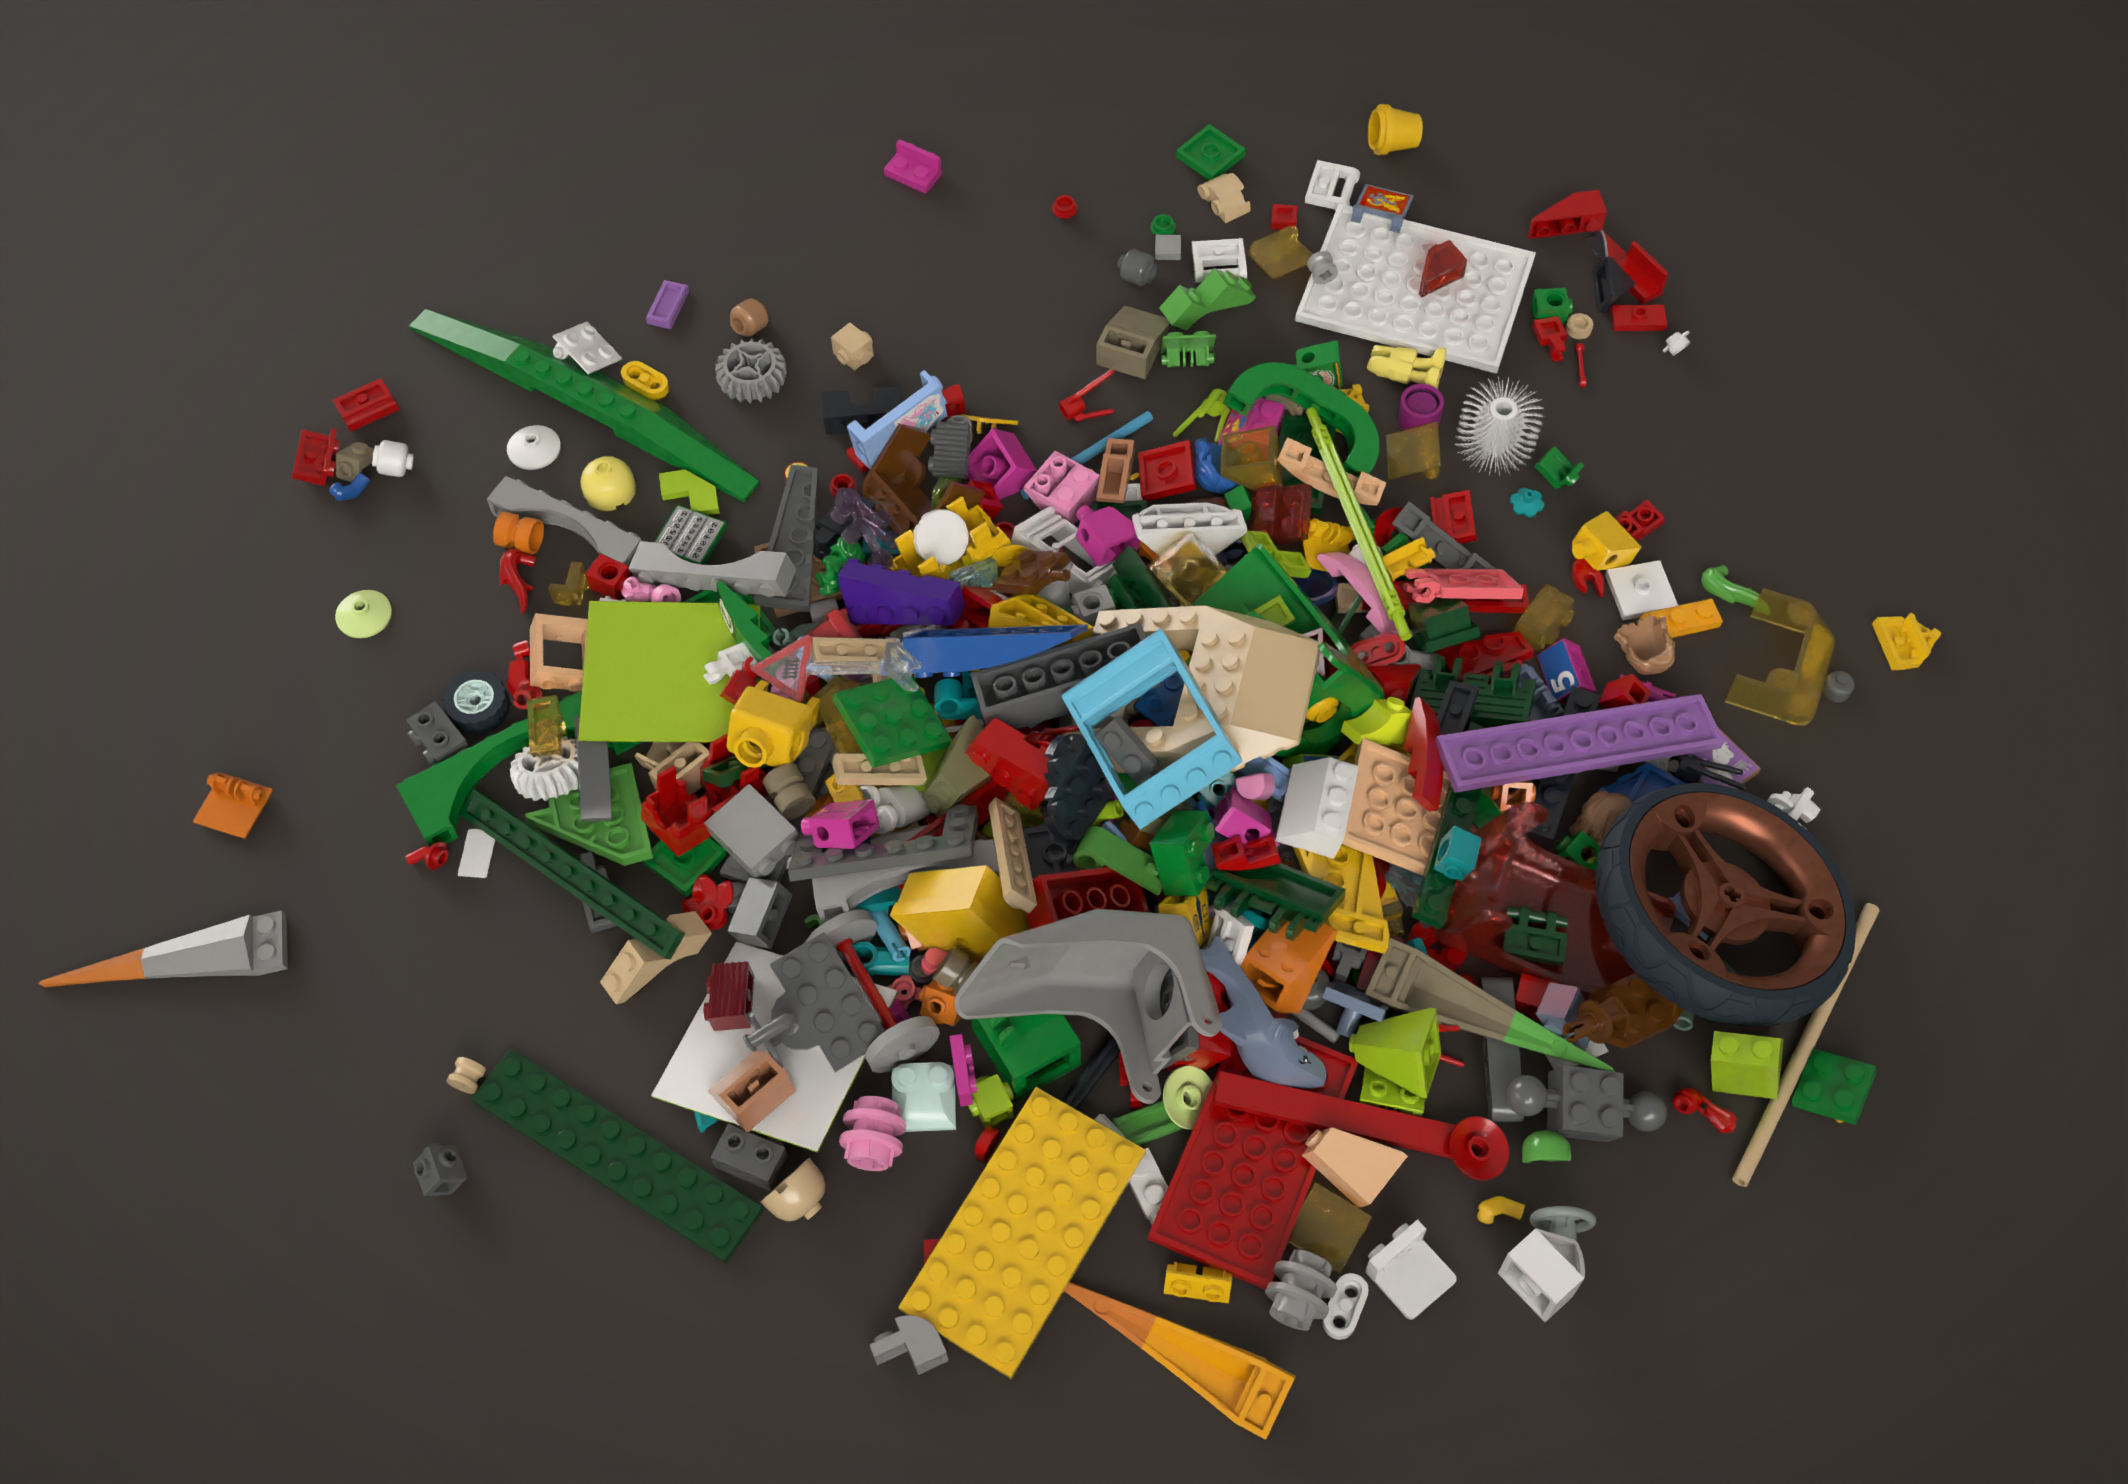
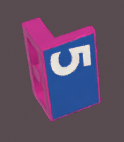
(1564, 668)

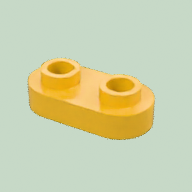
(649, 381)

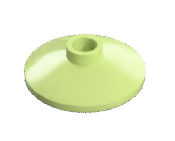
(367, 621)
(1195, 1087)

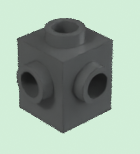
(439, 1170)

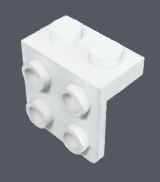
(1409, 1271)

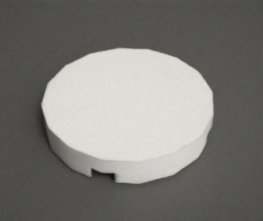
(941, 535)

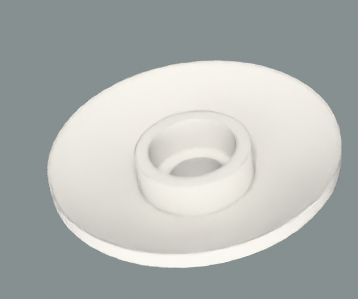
(533, 455)

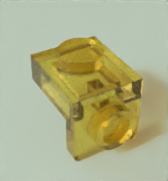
(574, 589)

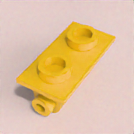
(1408, 557)
(1184, 1282)

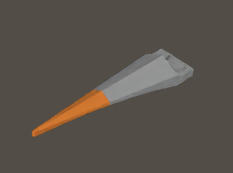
(228, 949)

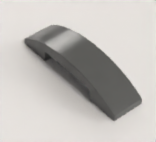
(1447, 551)
(593, 778)

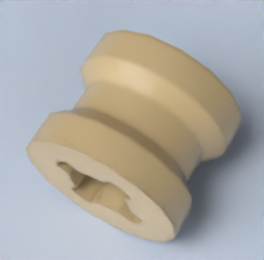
(466, 1075)

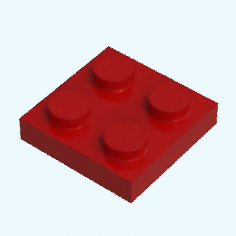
(1166, 471)

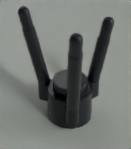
(1693, 767)

